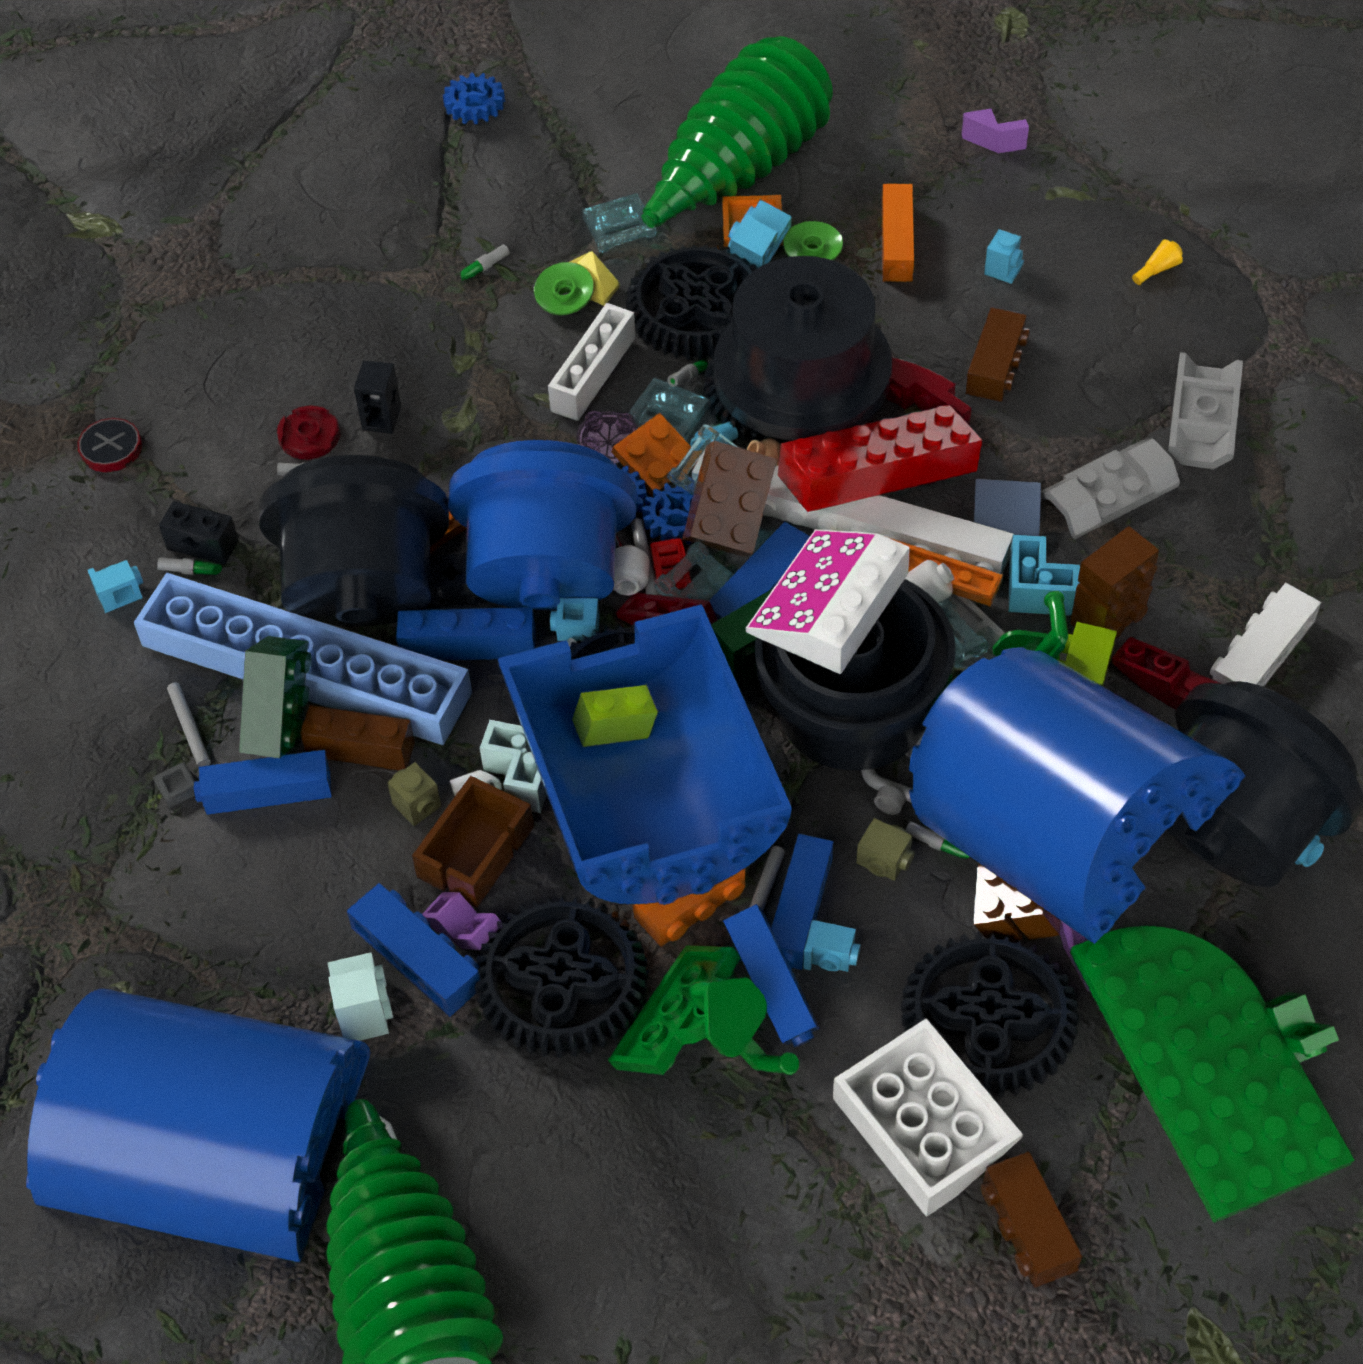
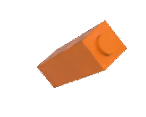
(897, 233)

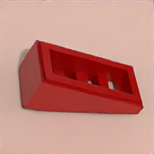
(668, 554)

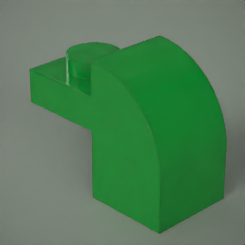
(1298, 1027)

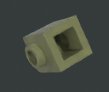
(414, 793)
(885, 849)

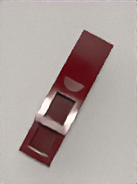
(924, 388)
(1157, 671)

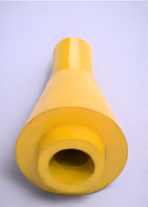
(1165, 256)

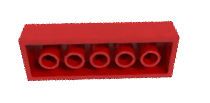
(878, 457)

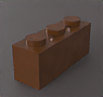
(997, 354)
(358, 737)
(1030, 1220)

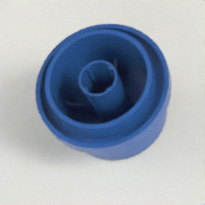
(541, 522)

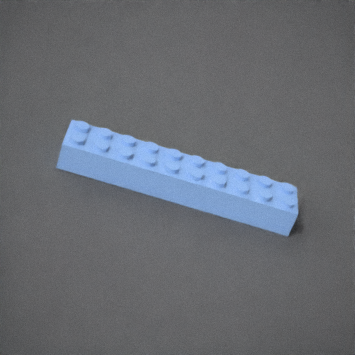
(345, 667)

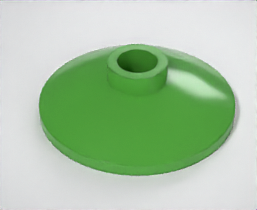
(813, 239)
(561, 279)

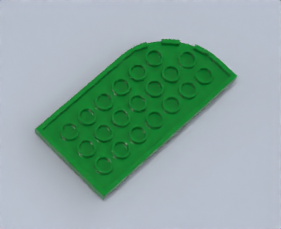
(1211, 1066)

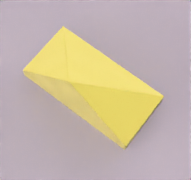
(604, 281)

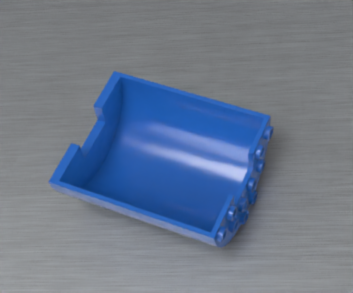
(1058, 783)
(658, 810)
(189, 1121)

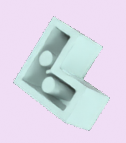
(508, 753)
(360, 997)

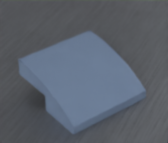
(1008, 506)

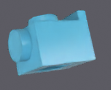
(1004, 256)
(116, 585)
(575, 618)
(831, 947)

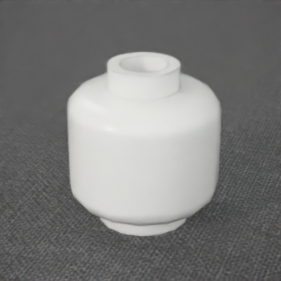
(630, 570)
(933, 579)

